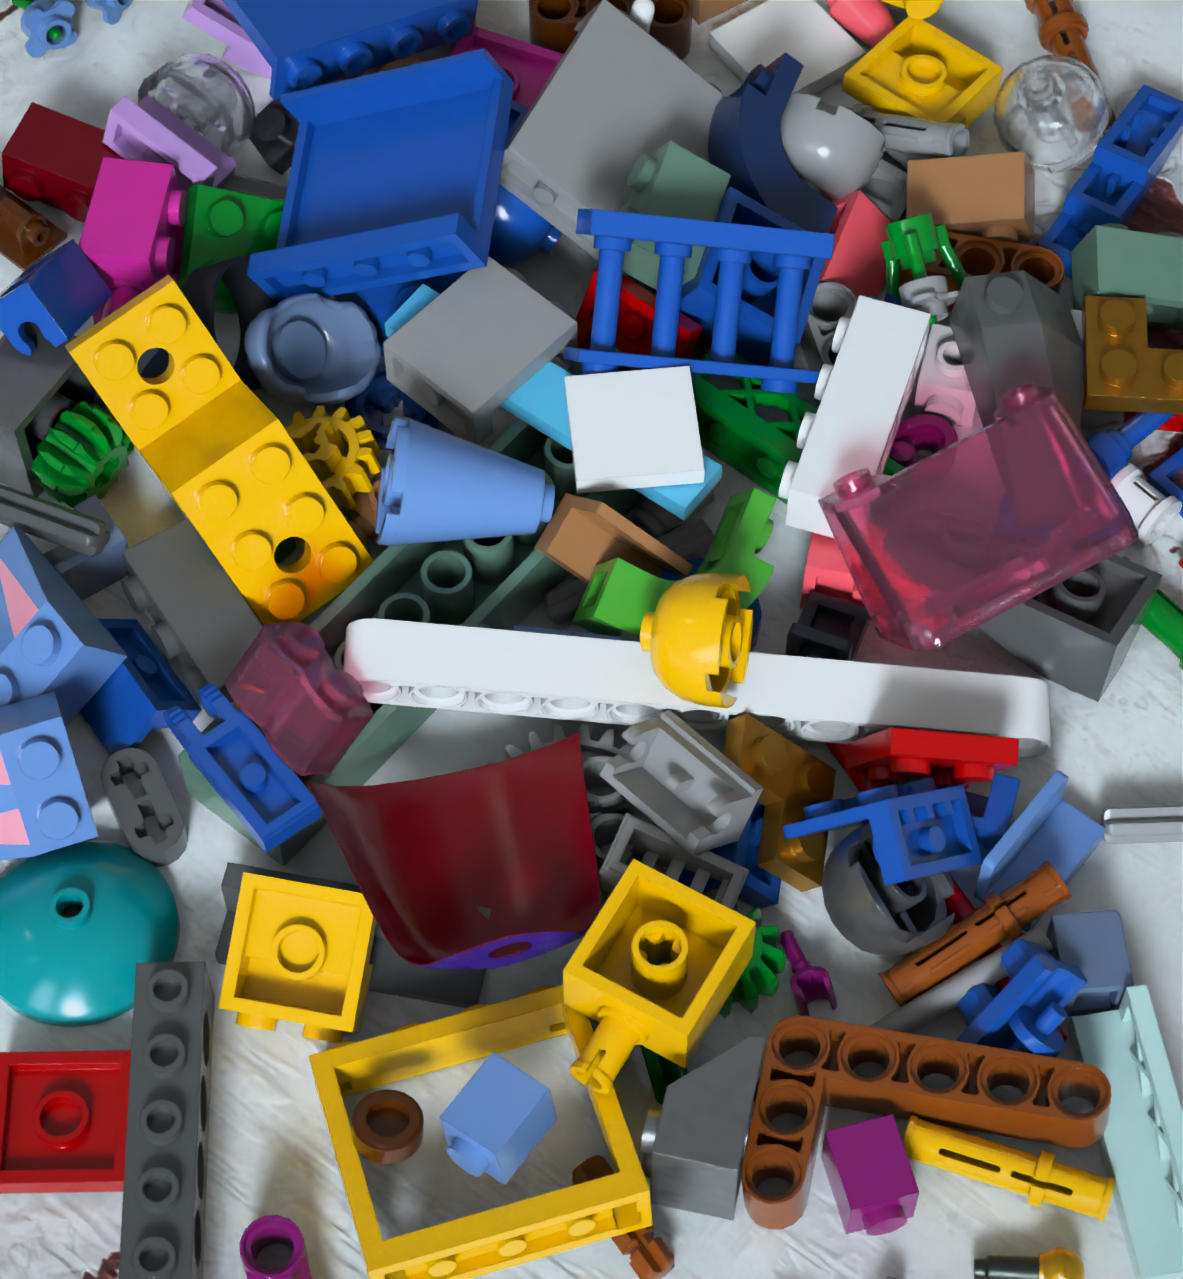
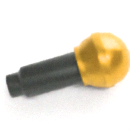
(1052, 1264)

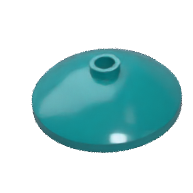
(86, 964)

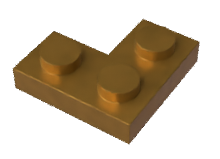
(1120, 367)
(789, 782)

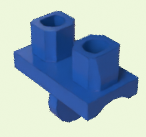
(1027, 1008)

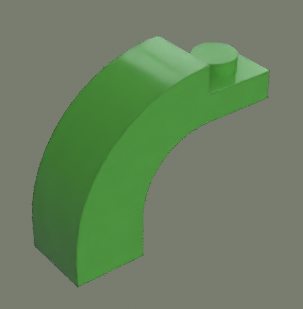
(623, 593)

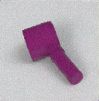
(808, 981)

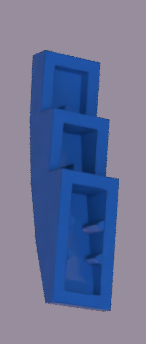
(1120, 171)

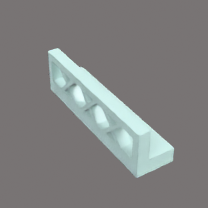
(1142, 1132)

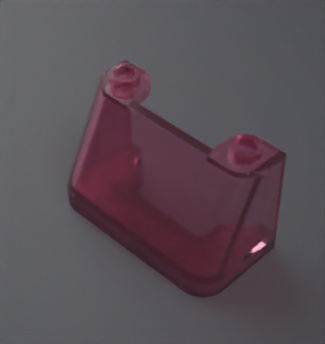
(977, 523)

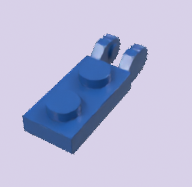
(245, 770)

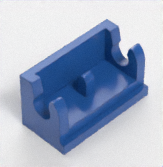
(55, 295)

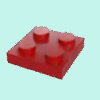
(946, 756)
(63, 1121)

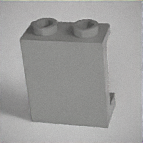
(477, 347)

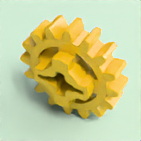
(324, 444)

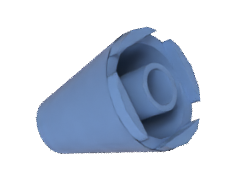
(455, 489)

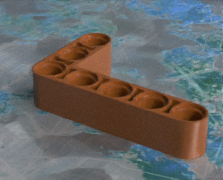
(900, 1092)

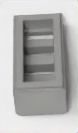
(655, 844)

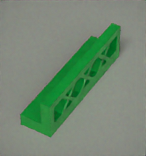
(746, 440)

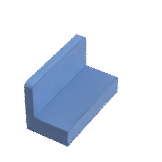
(1043, 832)

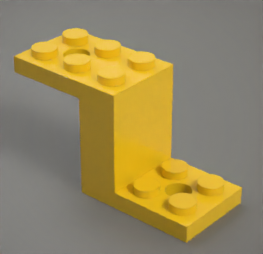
(221, 455)

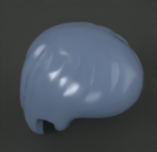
(313, 350)

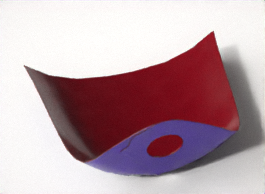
(479, 837)

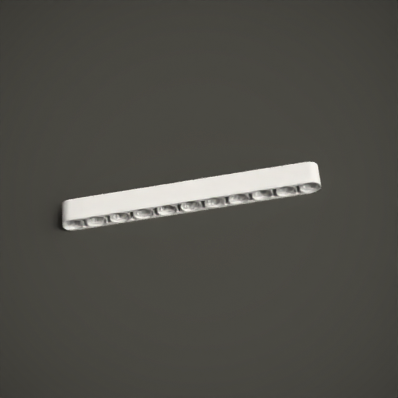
(617, 685)

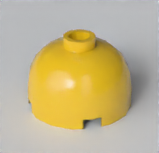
(700, 637)

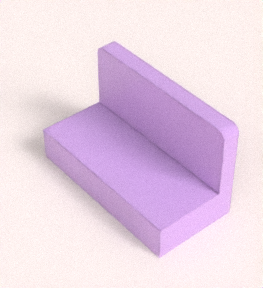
(157, 135)

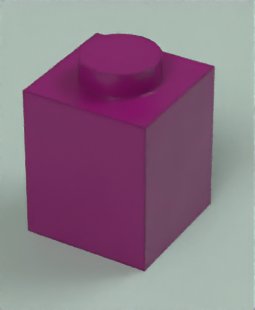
(870, 1176)

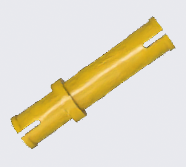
(1009, 1168)

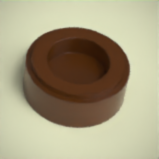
(387, 1126)

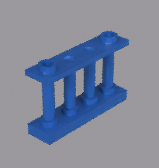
(673, 242)

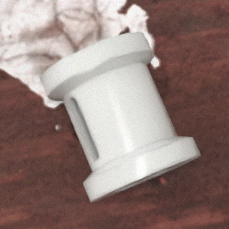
(1147, 506)

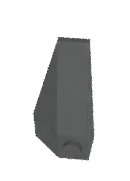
(1013, 335)
(1080, 626)

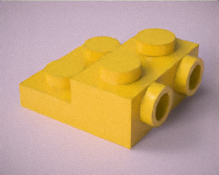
(924, 76)
(299, 957)

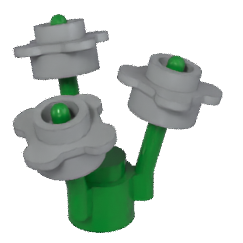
(915, 245)

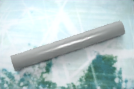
(950, 992)

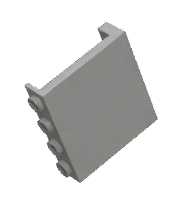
(597, 115)

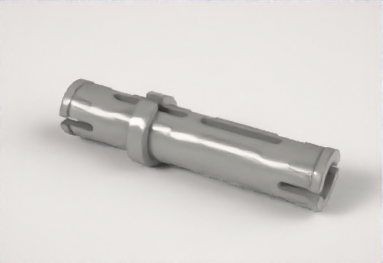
(912, 133)

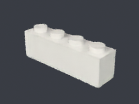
(858, 406)

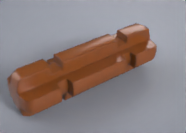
(649, 1255)

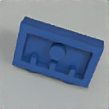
(912, 827)

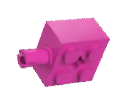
(134, 228)

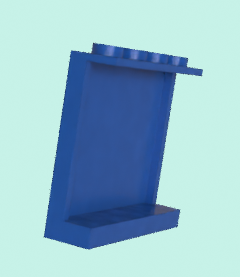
(334, 39)
(390, 178)

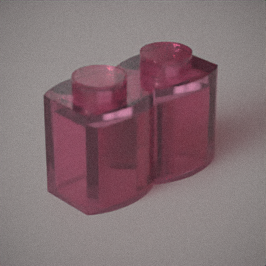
(299, 697)

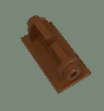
(25, 232)

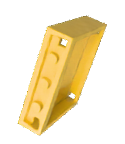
(505, 1233)

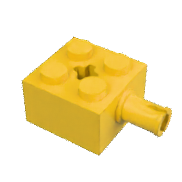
(633, 998)

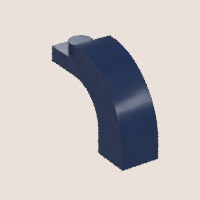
(749, 146)

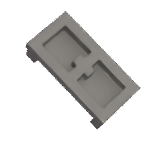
(683, 783)

